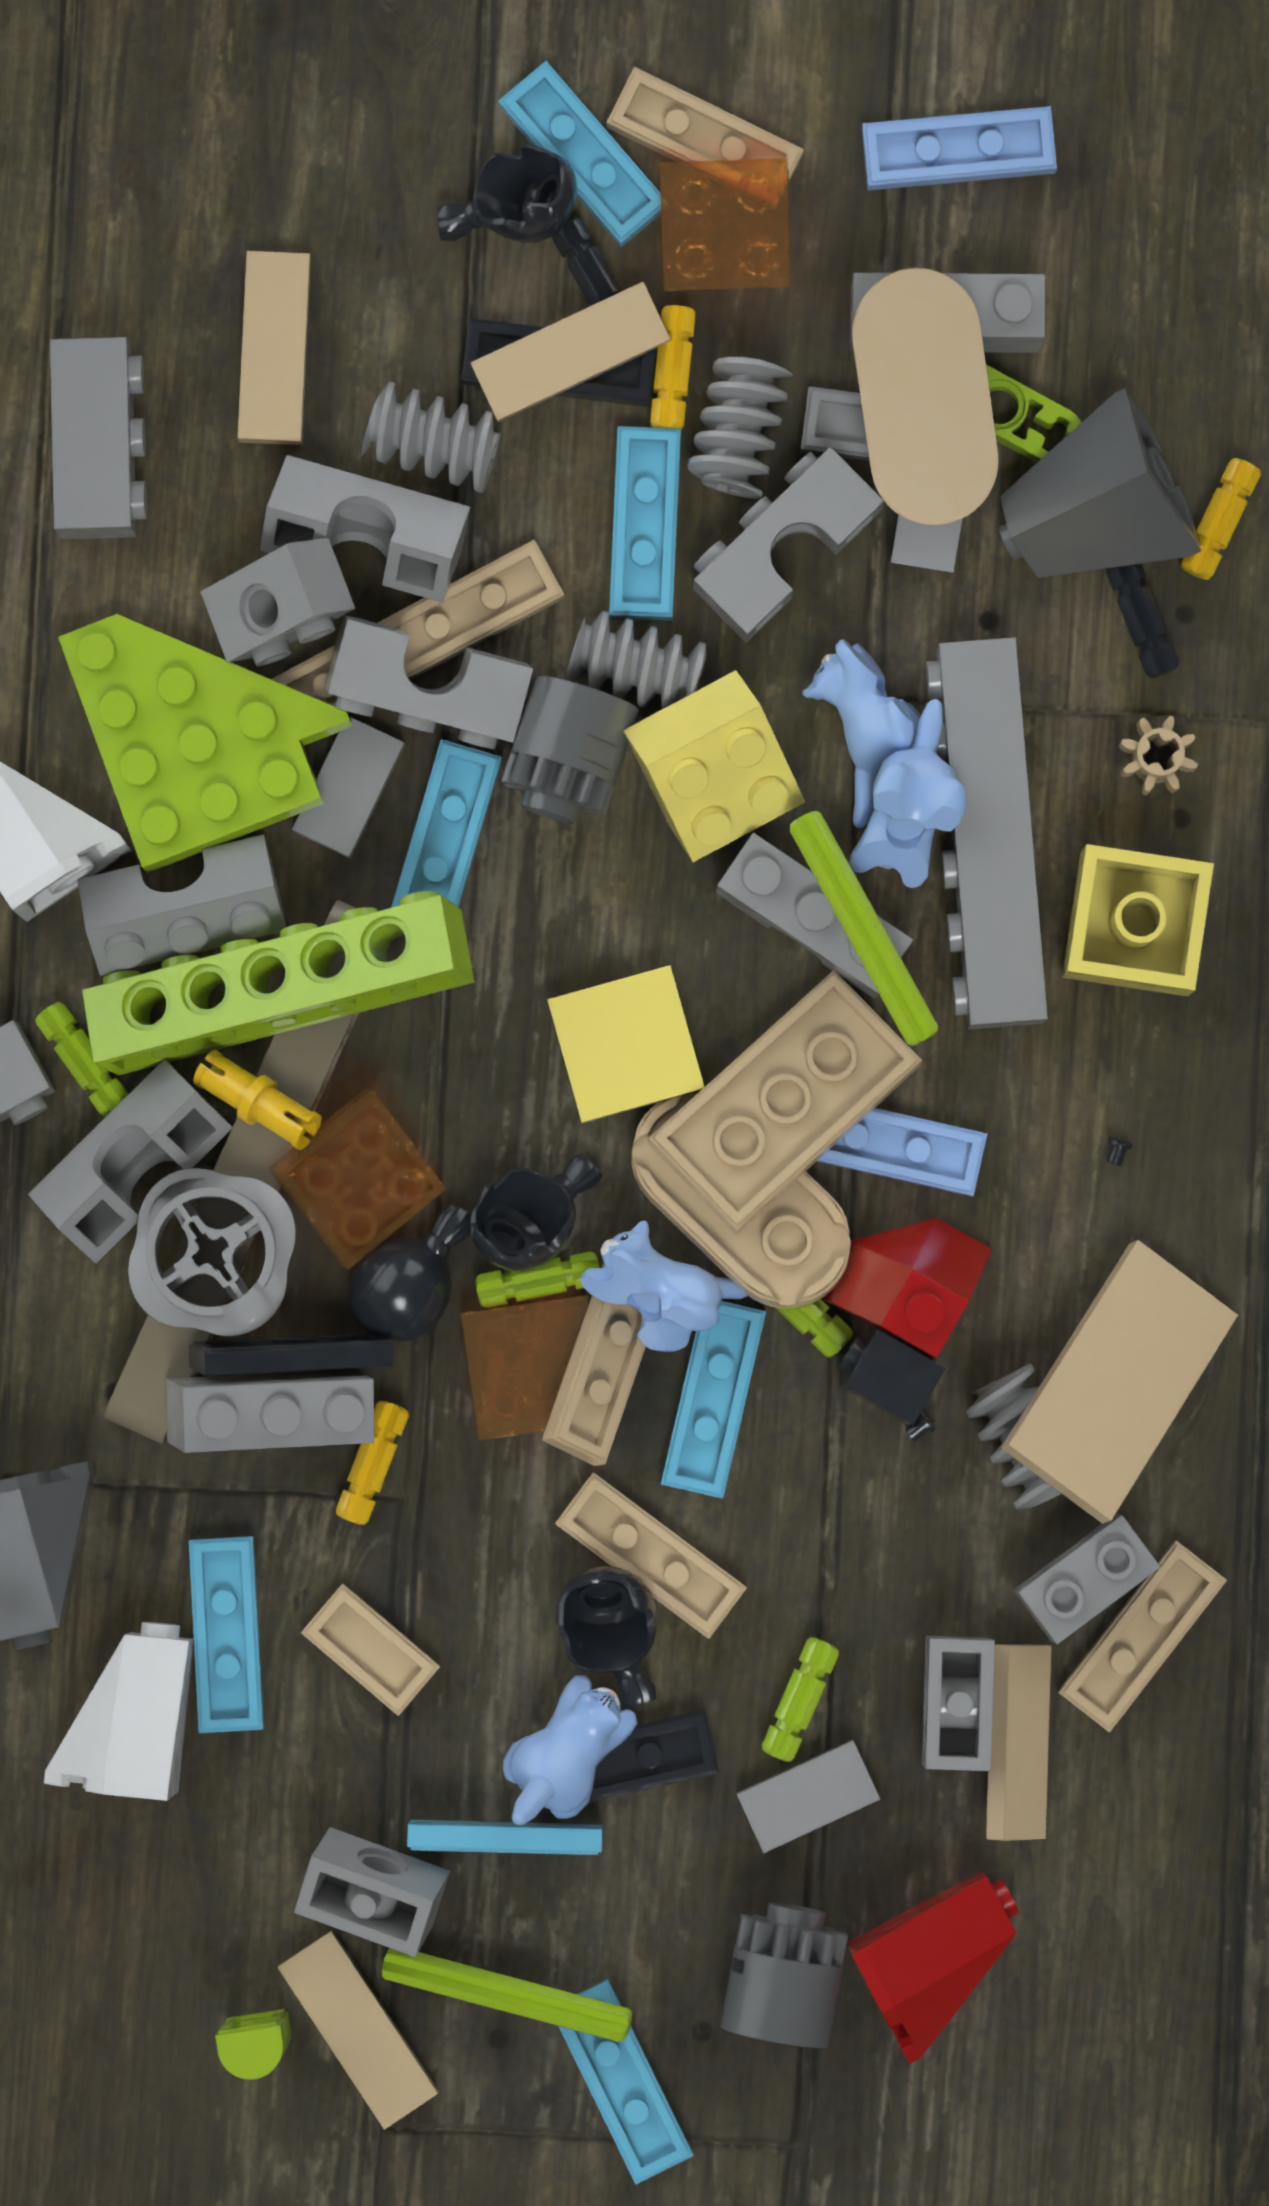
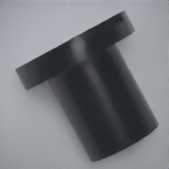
(1117, 1151)
(920, 1427)

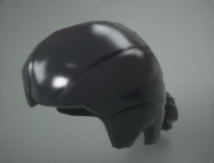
(516, 197)
(529, 1215)
(405, 1281)
(609, 1627)

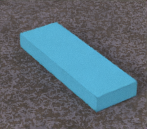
(605, 175)
(644, 523)
(449, 822)
(713, 1402)
(226, 1634)
(504, 1837)
(628, 2096)

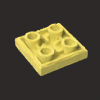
(626, 1044)

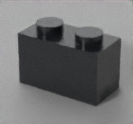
(889, 1375)

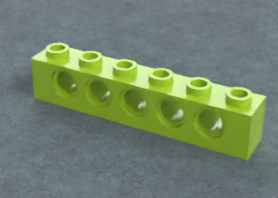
(432, 962)

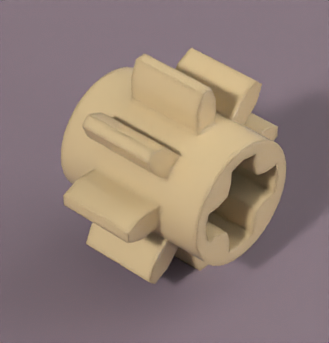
(1154, 772)

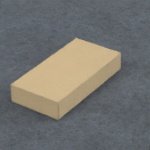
(370, 1649)

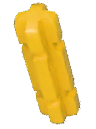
(673, 368)
(1222, 517)
(372, 1464)

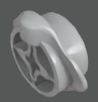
(249, 1306)

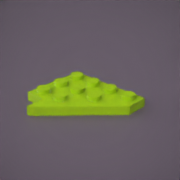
(192, 739)

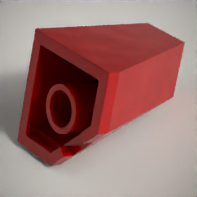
(911, 1282)
(934, 1957)

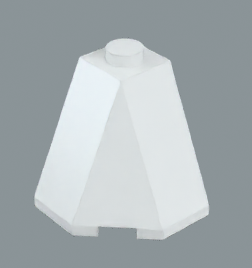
(47, 845)
(132, 1721)

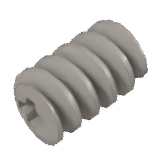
(737, 425)
(433, 437)
(635, 662)
(1004, 1404)

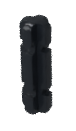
(586, 262)
(1143, 619)

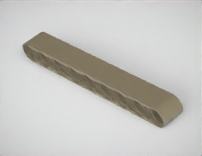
(302, 1067)

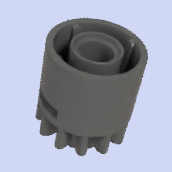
(568, 749)
(785, 1977)

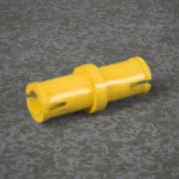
(257, 1099)

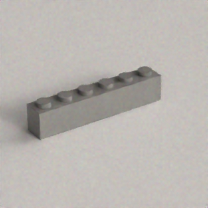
(994, 842)

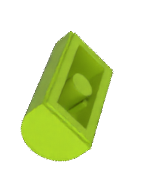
(253, 2043)

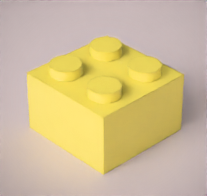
(714, 766)
(1137, 920)

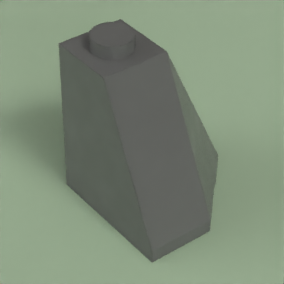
(1099, 499)
(40, 1549)

